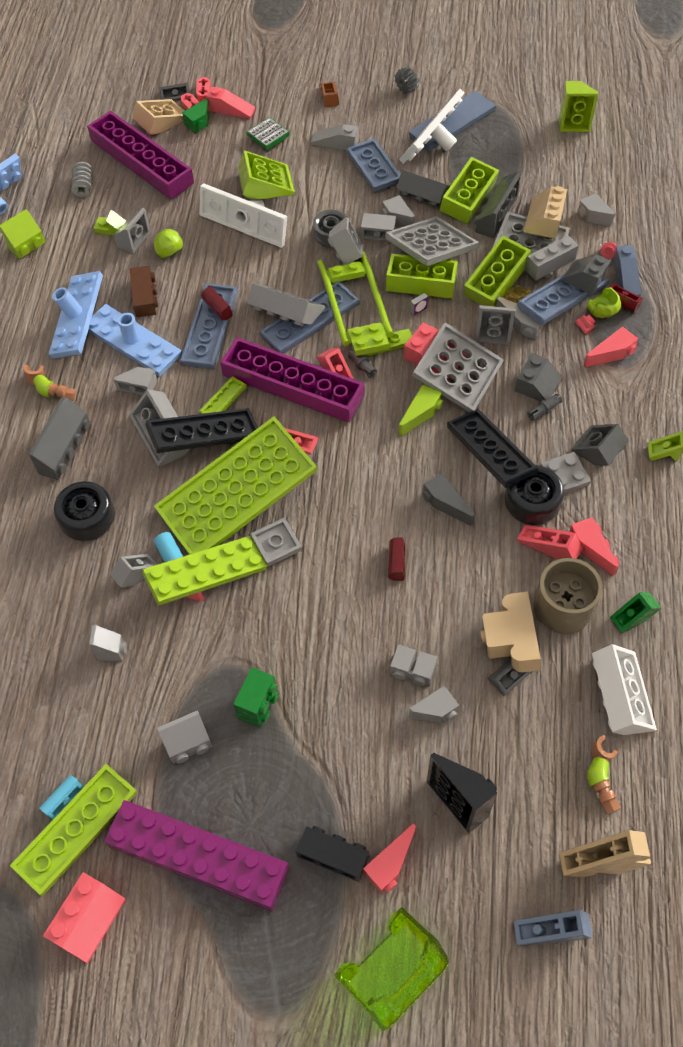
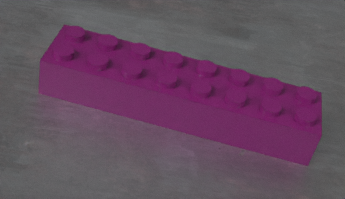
(141, 154)
(293, 379)
(197, 855)

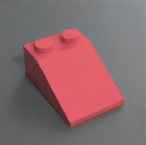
(420, 342)

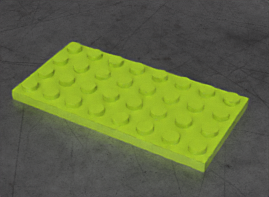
(236, 487)

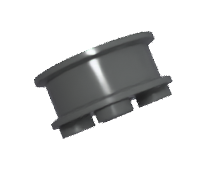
(325, 222)

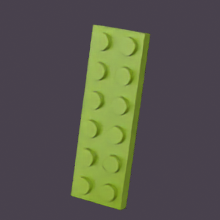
(204, 570)
(73, 830)

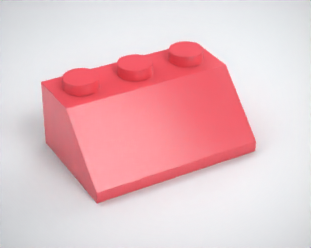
(84, 917)

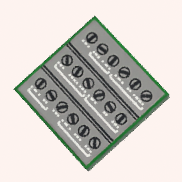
(268, 133)

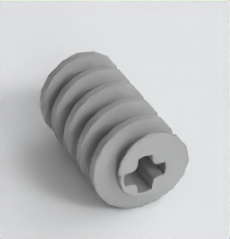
(81, 179)

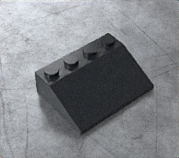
(462, 791)

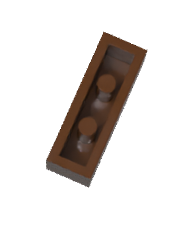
(143, 291)

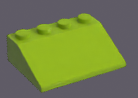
(264, 177)

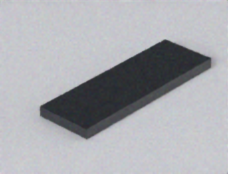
(200, 430)
(492, 448)

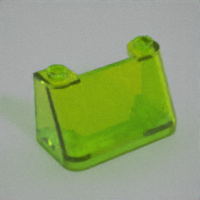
(395, 970)

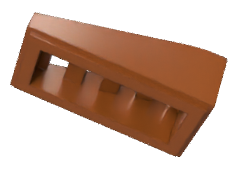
(329, 94)

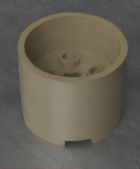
(567, 595)

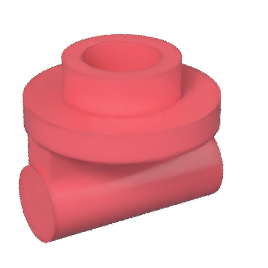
(608, 250)
(586, 323)

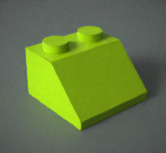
(22, 234)

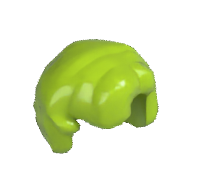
(167, 243)
(605, 304)

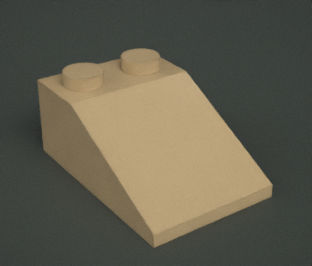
(157, 115)

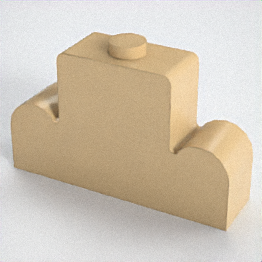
(513, 633)
(609, 855)

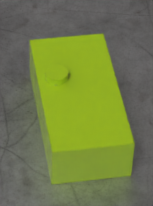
(469, 190)
(497, 272)
(412, 277)

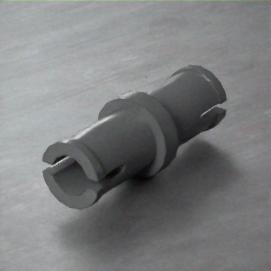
(363, 364)
(544, 406)

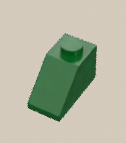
(197, 116)
(635, 611)

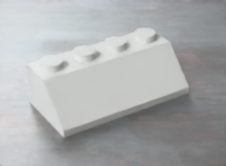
(623, 691)

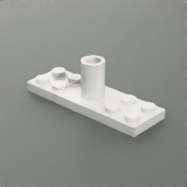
(435, 130)
(243, 215)

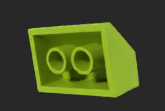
(577, 107)

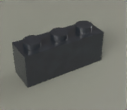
(333, 853)

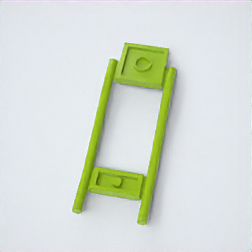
(365, 338)

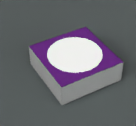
(419, 304)

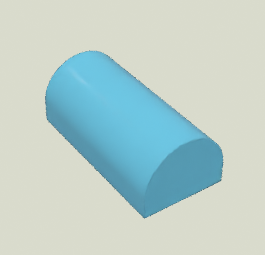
(167, 547)
(61, 797)

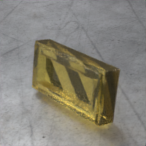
(517, 293)

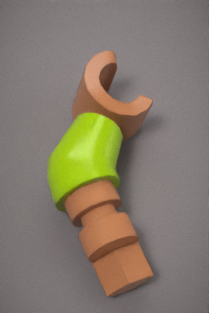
(45, 387)
(598, 775)

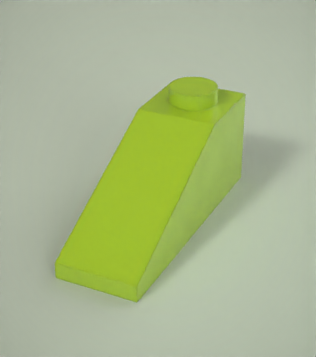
(421, 409)

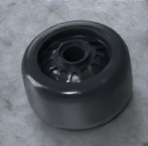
(536, 497)
(84, 511)

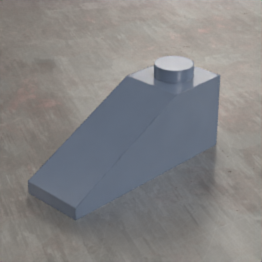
(627, 268)
(553, 928)

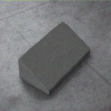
(174, 91)
(506, 678)

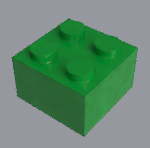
(256, 697)

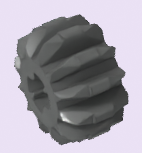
(406, 80)

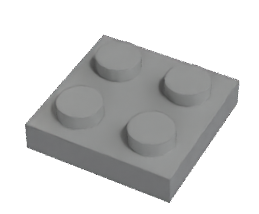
(569, 471)
(276, 542)

